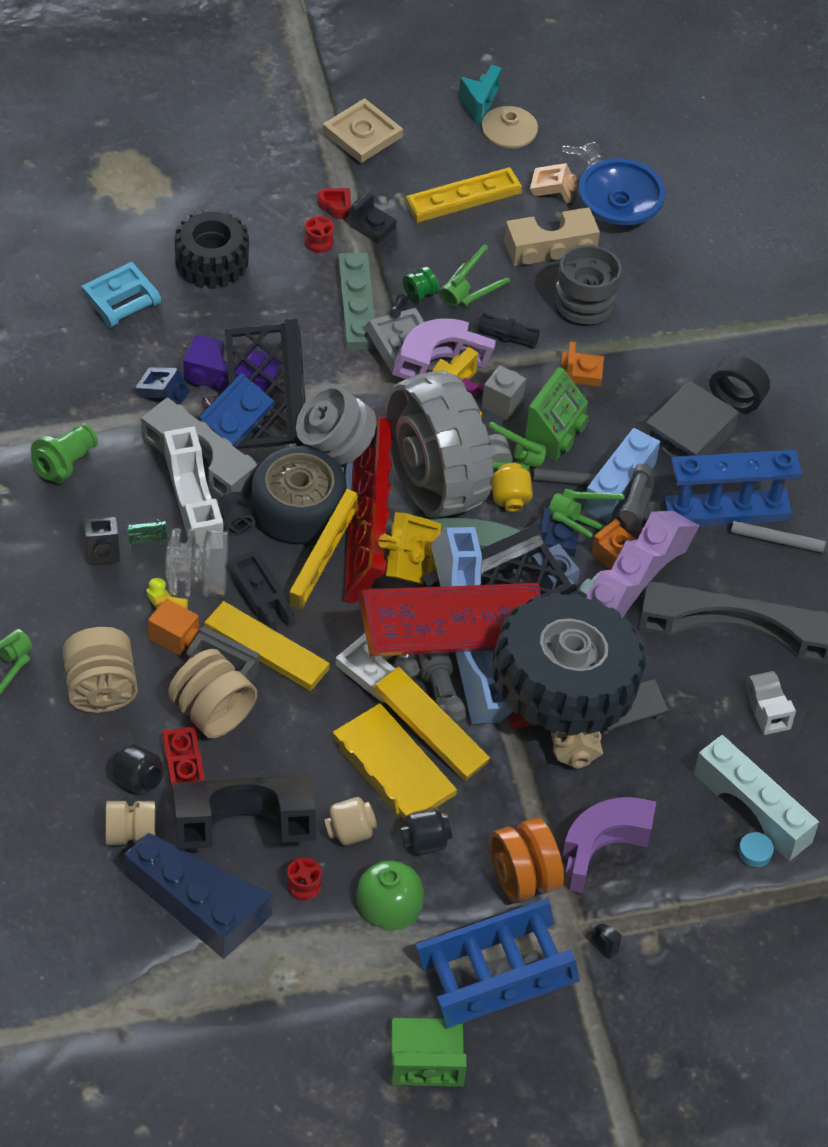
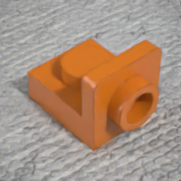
(582, 368)

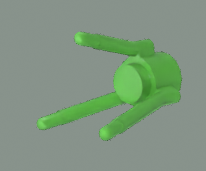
(457, 289)
(526, 451)
(567, 509)
(14, 648)

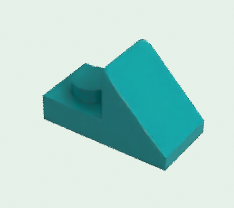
(479, 95)

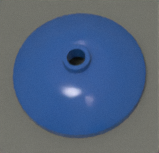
(622, 191)

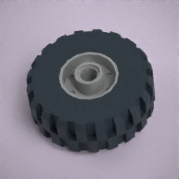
(568, 663)

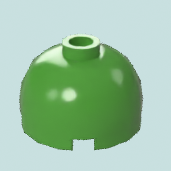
(390, 895)

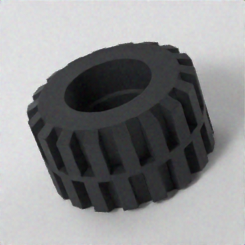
(211, 248)

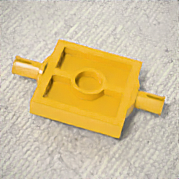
(410, 547)

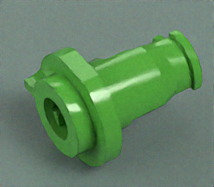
(55, 457)

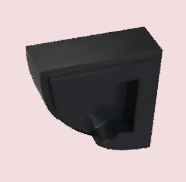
(605, 939)

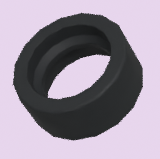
(746, 371)

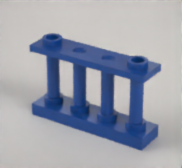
(741, 506)
(507, 988)

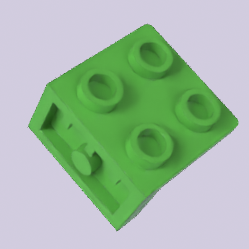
(427, 1053)

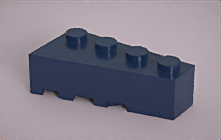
(198, 894)

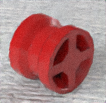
(319, 234)
(306, 870)

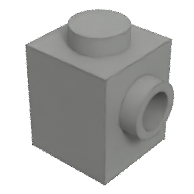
(503, 392)

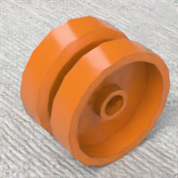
(526, 859)

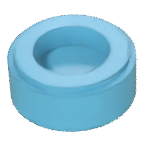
(756, 849)

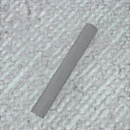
(778, 536)

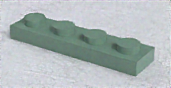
(356, 299)

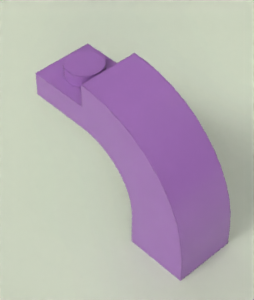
(605, 823)

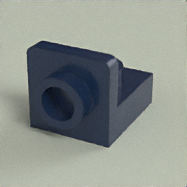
(163, 384)
(557, 533)

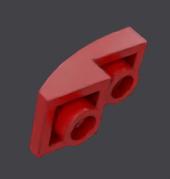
(182, 755)

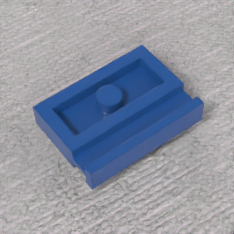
(237, 410)

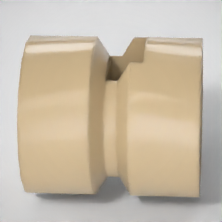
(129, 822)

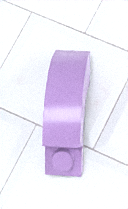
(436, 340)

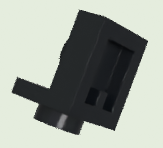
(371, 220)
(102, 540)

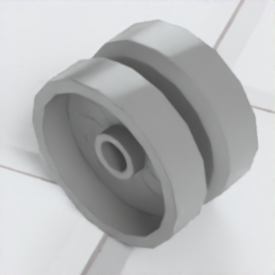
(336, 423)

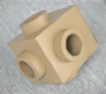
(577, 749)

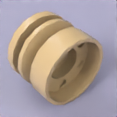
(99, 669)
(212, 693)

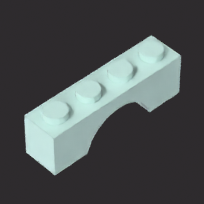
(783, 819)

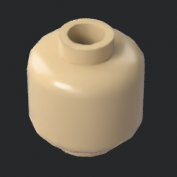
(351, 821)

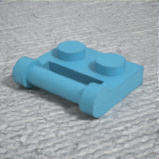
(116, 287)

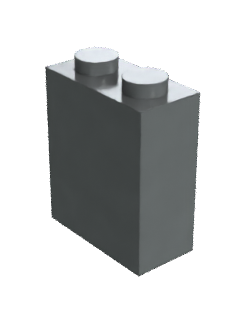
(692, 423)

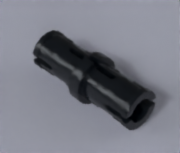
(509, 330)

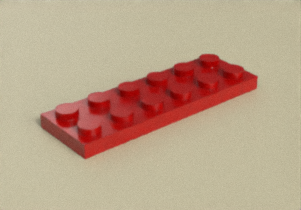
(370, 481)

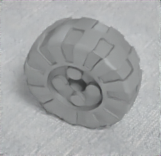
(439, 444)

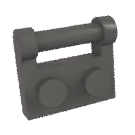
(640, 500)

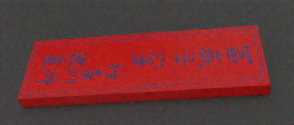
(439, 617)

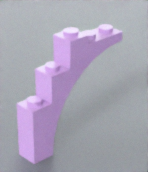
(660, 541)

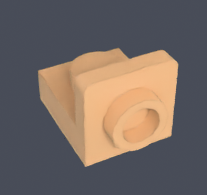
(554, 180)

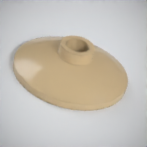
(509, 127)

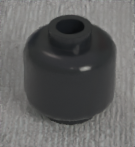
(137, 769)
(426, 831)

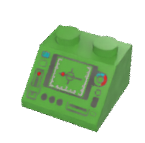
(557, 415)

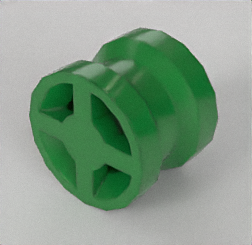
(420, 284)

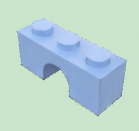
(618, 471)

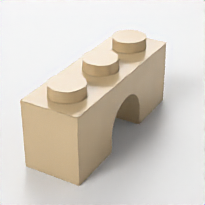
(532, 244)

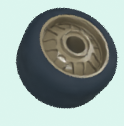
(297, 493)

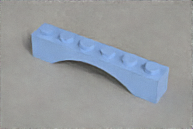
(459, 564)

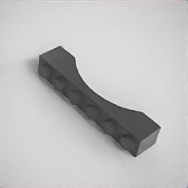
(675, 608)

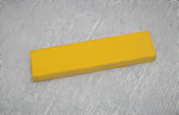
(463, 194)
(323, 549)
(274, 649)
(431, 723)

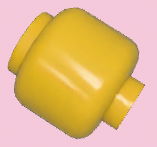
(511, 487)

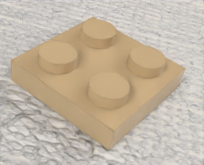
(362, 130)

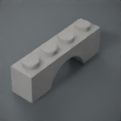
(228, 466)

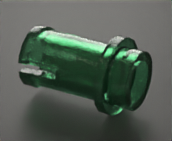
(149, 532)

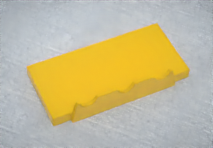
(393, 763)

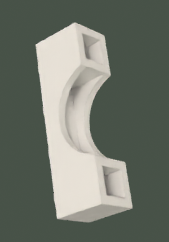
(189, 481)

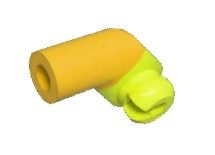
(157, 594)

